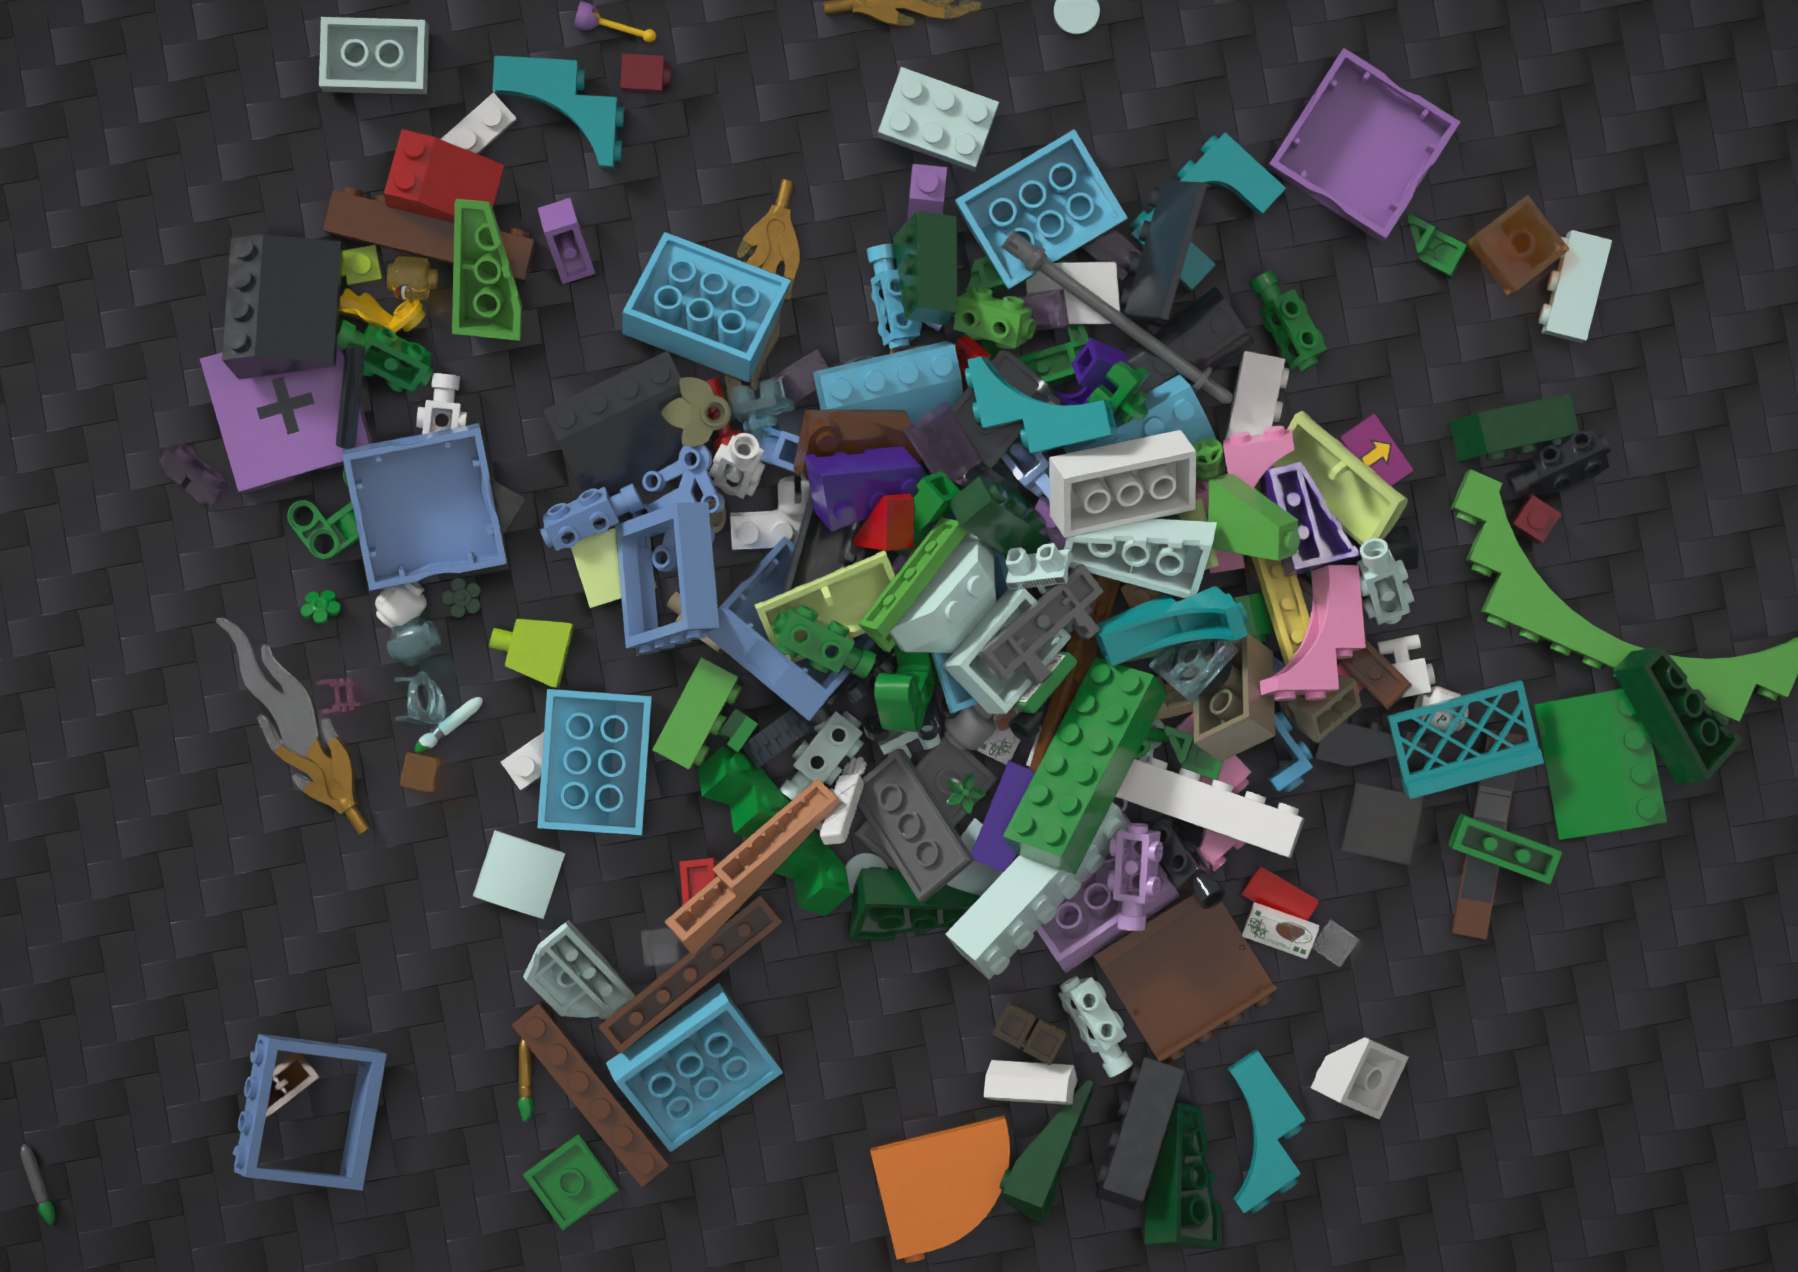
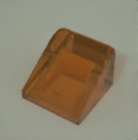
(420, 772)

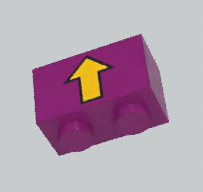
(1377, 450)

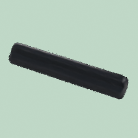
(350, 397)

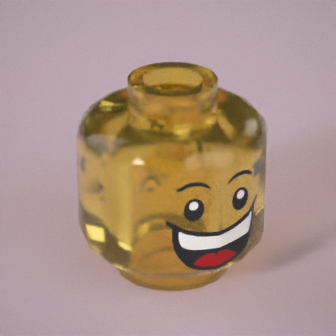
(411, 278)

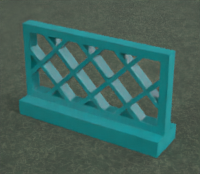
(1471, 768)

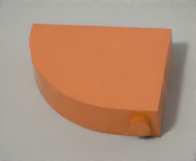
(940, 1184)

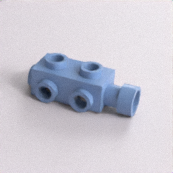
(580, 515)

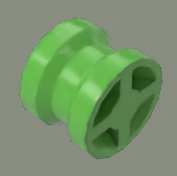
(1212, 452)

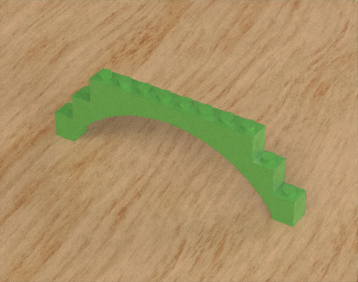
(1527, 603)

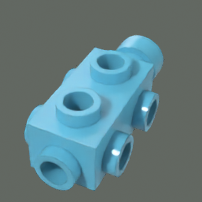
(890, 308)

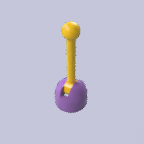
(589, 17)

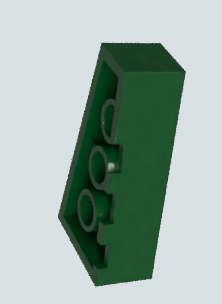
(1675, 716)

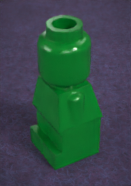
(930, 505)

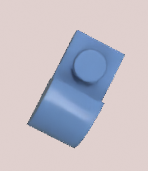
(779, 449)

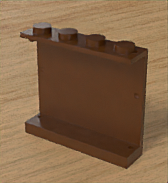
(1185, 975)

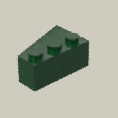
(928, 267)
(1514, 427)
(1000, 516)

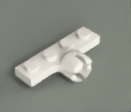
(767, 528)

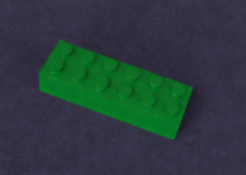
(1085, 765)

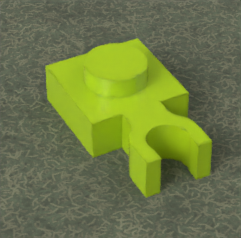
(361, 265)

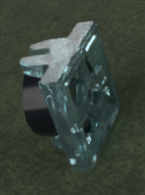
(1198, 665)

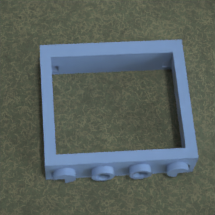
(695, 576)
(361, 1117)

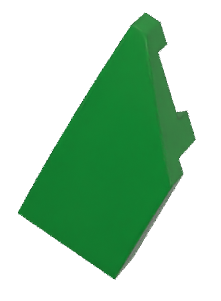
(1435, 247)
(737, 729)
(1192, 756)

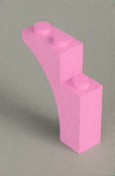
(1248, 459)
(1332, 634)
(1233, 772)

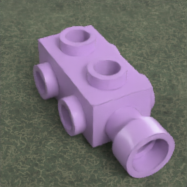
(1131, 863)

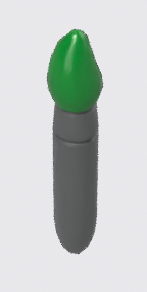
(37, 1184)

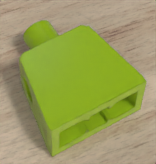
(535, 648)

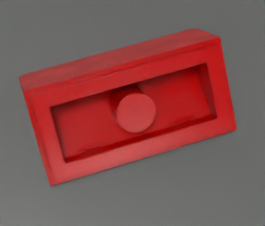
(1279, 894)

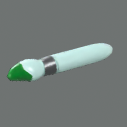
(430, 740)

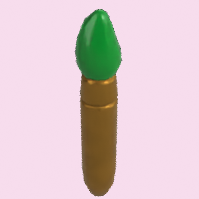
(525, 1101)

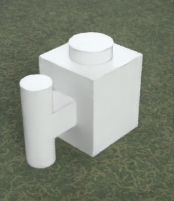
(1415, 671)

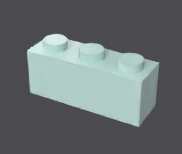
(1575, 287)

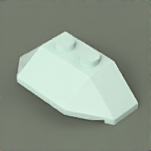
(951, 601)
(575, 976)

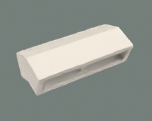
(1030, 1082)

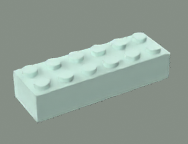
(1023, 901)

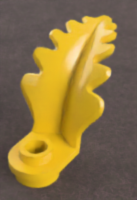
(369, 311)

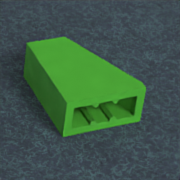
(1250, 521)

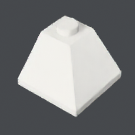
(1361, 1076)

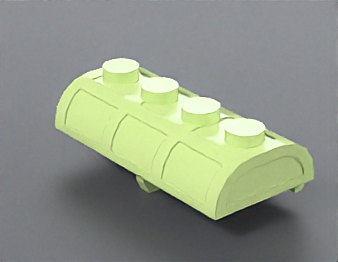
(1350, 487)
(837, 597)

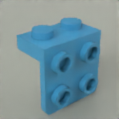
(1290, 774)

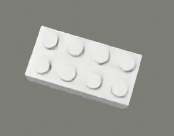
(1122, 483)

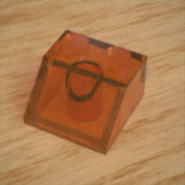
(1518, 245)

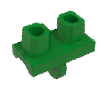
(1128, 383)

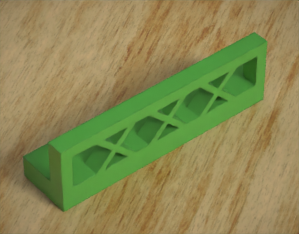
(911, 581)

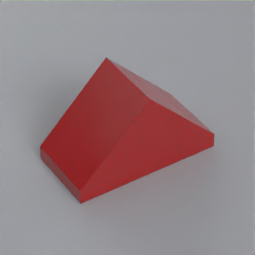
(889, 524)

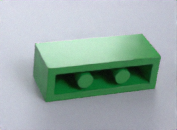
(1504, 848)

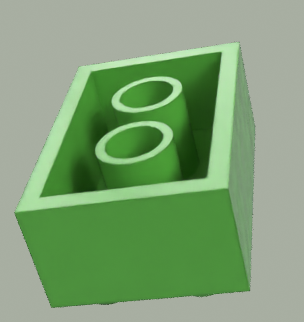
(698, 714)

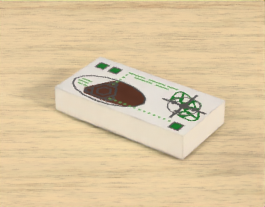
(1002, 742)
(1280, 930)

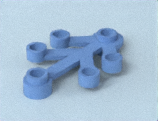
(683, 494)

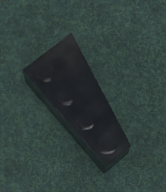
(1140, 1133)

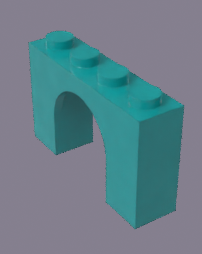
(1227, 166)

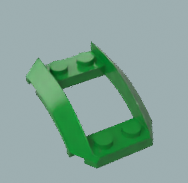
(1051, 364)

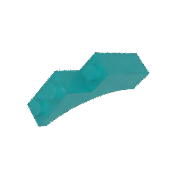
(557, 85)
(1045, 424)
(1168, 622)
(1272, 1117)

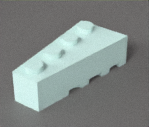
(1148, 554)

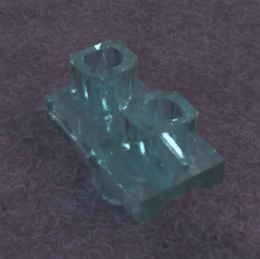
(759, 411)

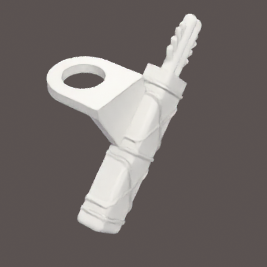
(848, 791)

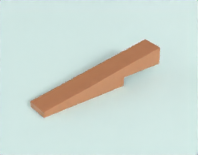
(750, 866)

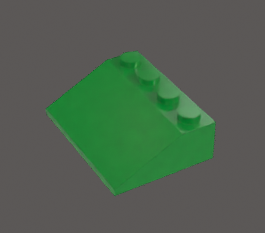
(1598, 765)

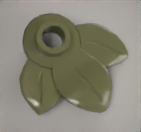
(691, 411)

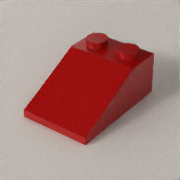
(434, 173)

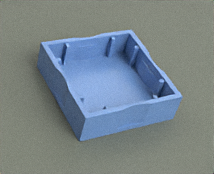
(424, 506)
(746, 640)

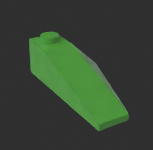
(483, 282)

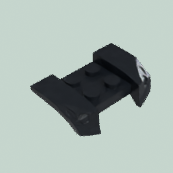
(996, 441)

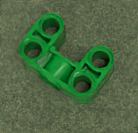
(340, 527)
(907, 693)

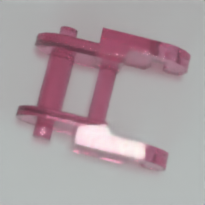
(336, 683)

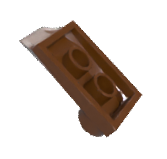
(851, 433)

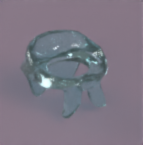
(436, 706)

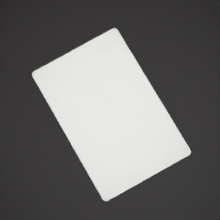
(1096, 276)

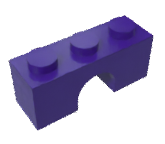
(1091, 371)

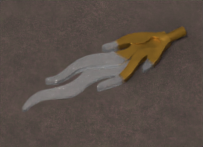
(300, 743)

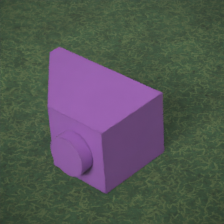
(927, 189)
(566, 240)

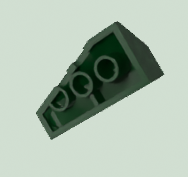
(887, 906)
(1035, 1174)
(1181, 1196)

